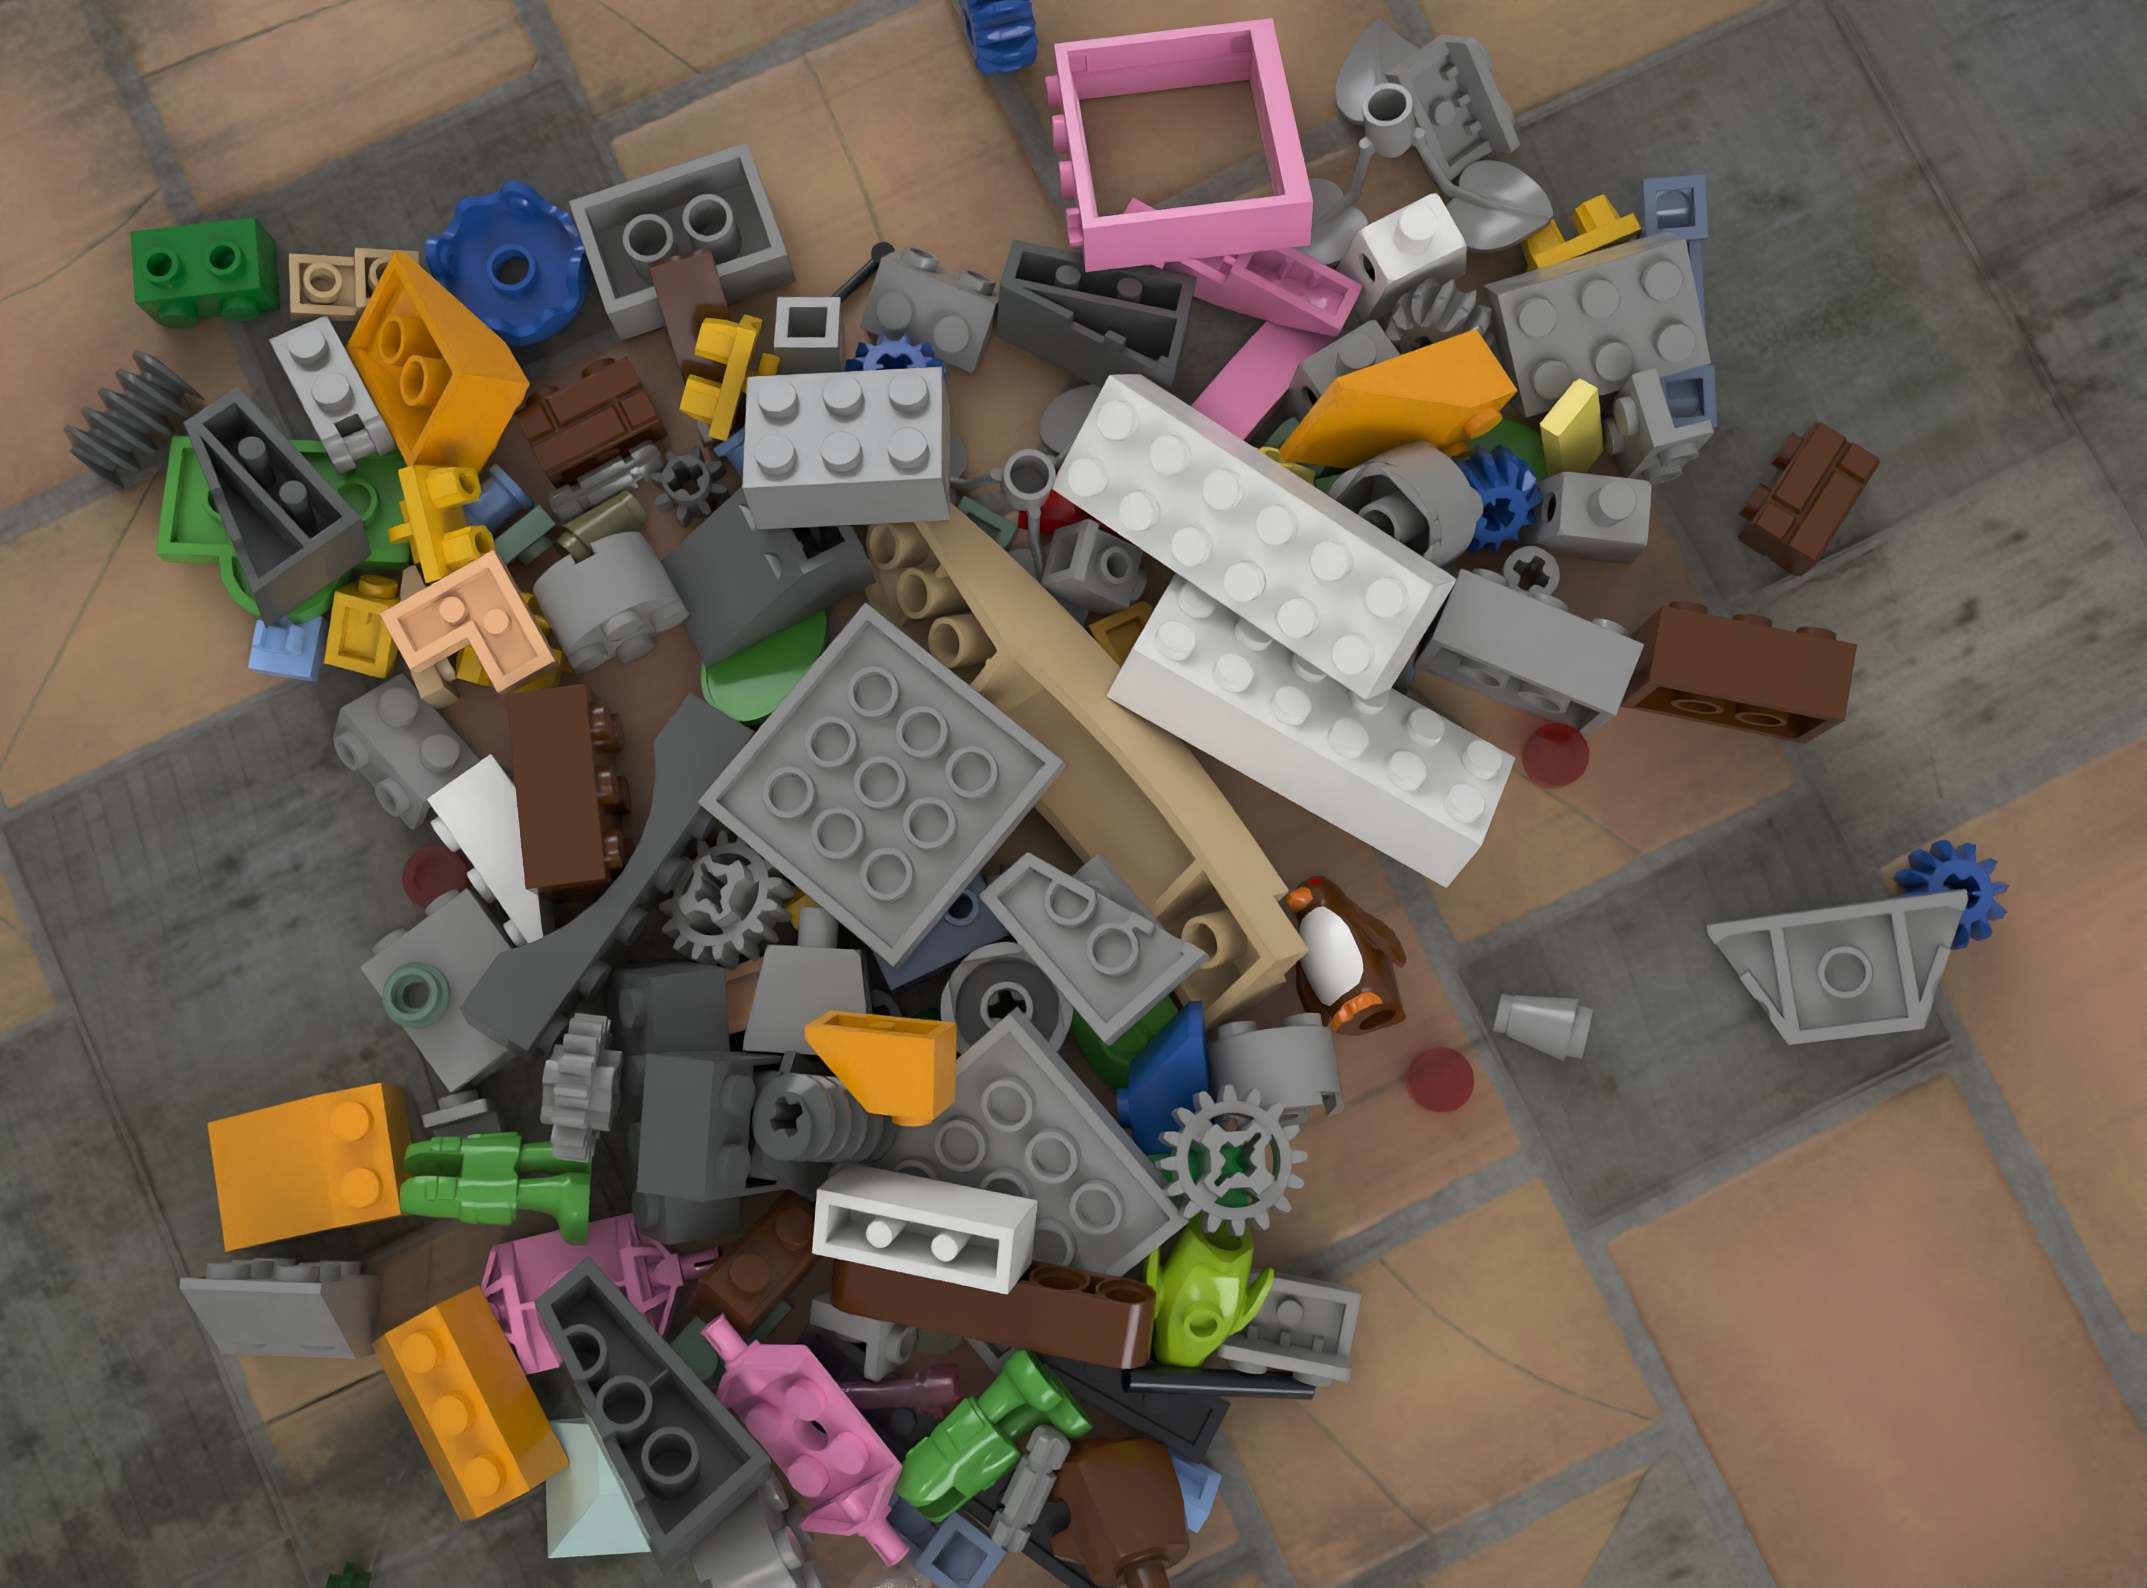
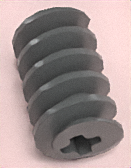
(130, 419)
(818, 1122)

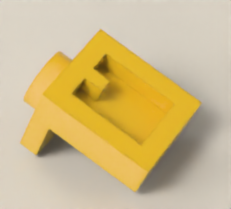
(356, 630)

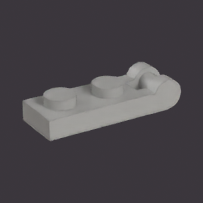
(332, 393)

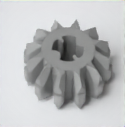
(1435, 314)

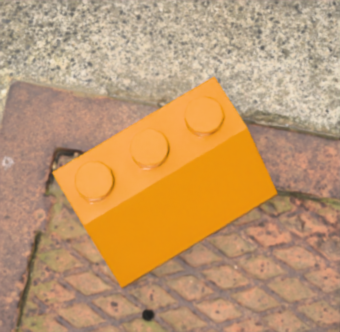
(470, 1404)

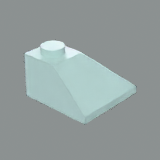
(585, 1501)

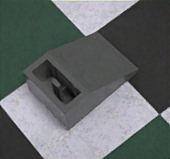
(758, 582)
(700, 1123)

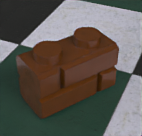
(589, 420)
(1807, 498)
(760, 1267)

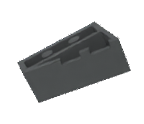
(1095, 319)
(275, 506)

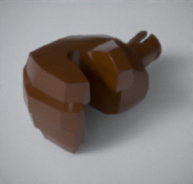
(1123, 1511)

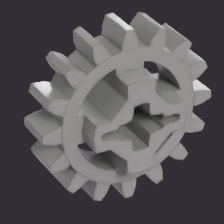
(728, 901)
(581, 1087)
(1254, 1179)

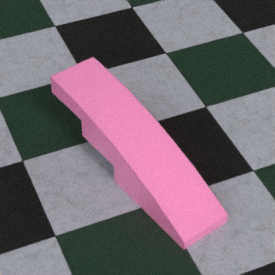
(1271, 286)
(1258, 378)

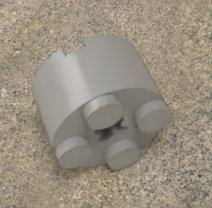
(1415, 499)
(609, 602)
(998, 971)
(1285, 1063)
(759, 1545)

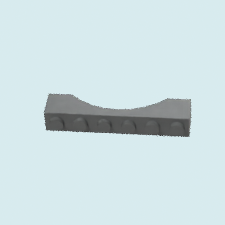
(536, 986)

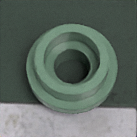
(397, 990)

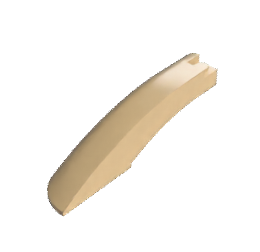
(1126, 780)

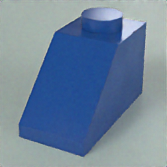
(1165, 1078)

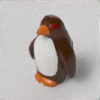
(1347, 962)

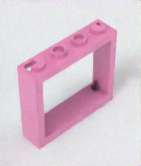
(1170, 62)

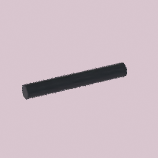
(1214, 1383)

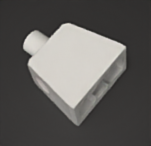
(1404, 252)

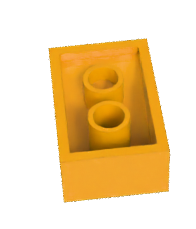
(434, 370)
(1430, 394)
(311, 1165)

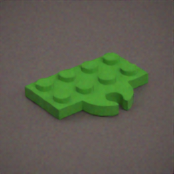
(196, 534)

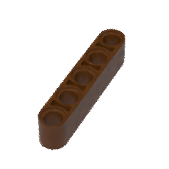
(1046, 1312)

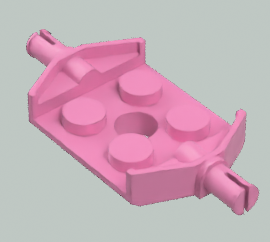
(636, 1264)
(839, 1473)

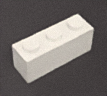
(925, 1227)

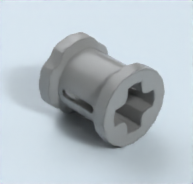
(1544, 576)

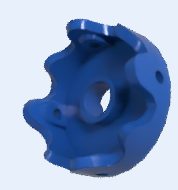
(504, 228)

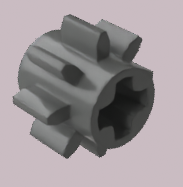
(685, 468)

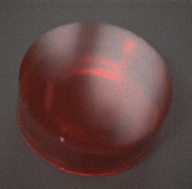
(1555, 755)
(434, 872)
(1440, 1080)

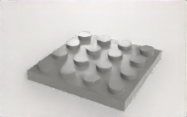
(882, 785)
(1041, 1135)

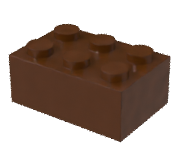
(1741, 673)
(568, 792)

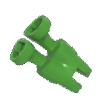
(482, 1184)
(981, 1436)

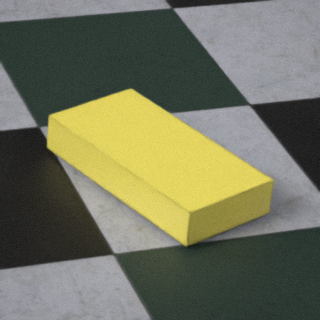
(1573, 430)

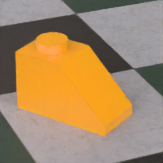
(890, 1062)

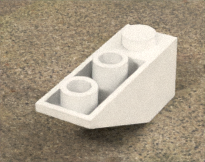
(482, 819)

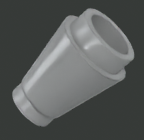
(1545, 1023)

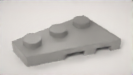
(1090, 948)

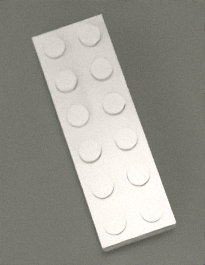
(1252, 534)
(1364, 765)

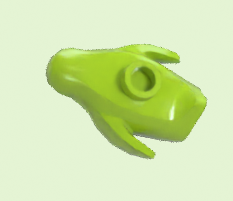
(1203, 1292)

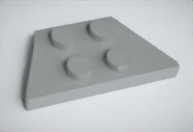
(1845, 965)

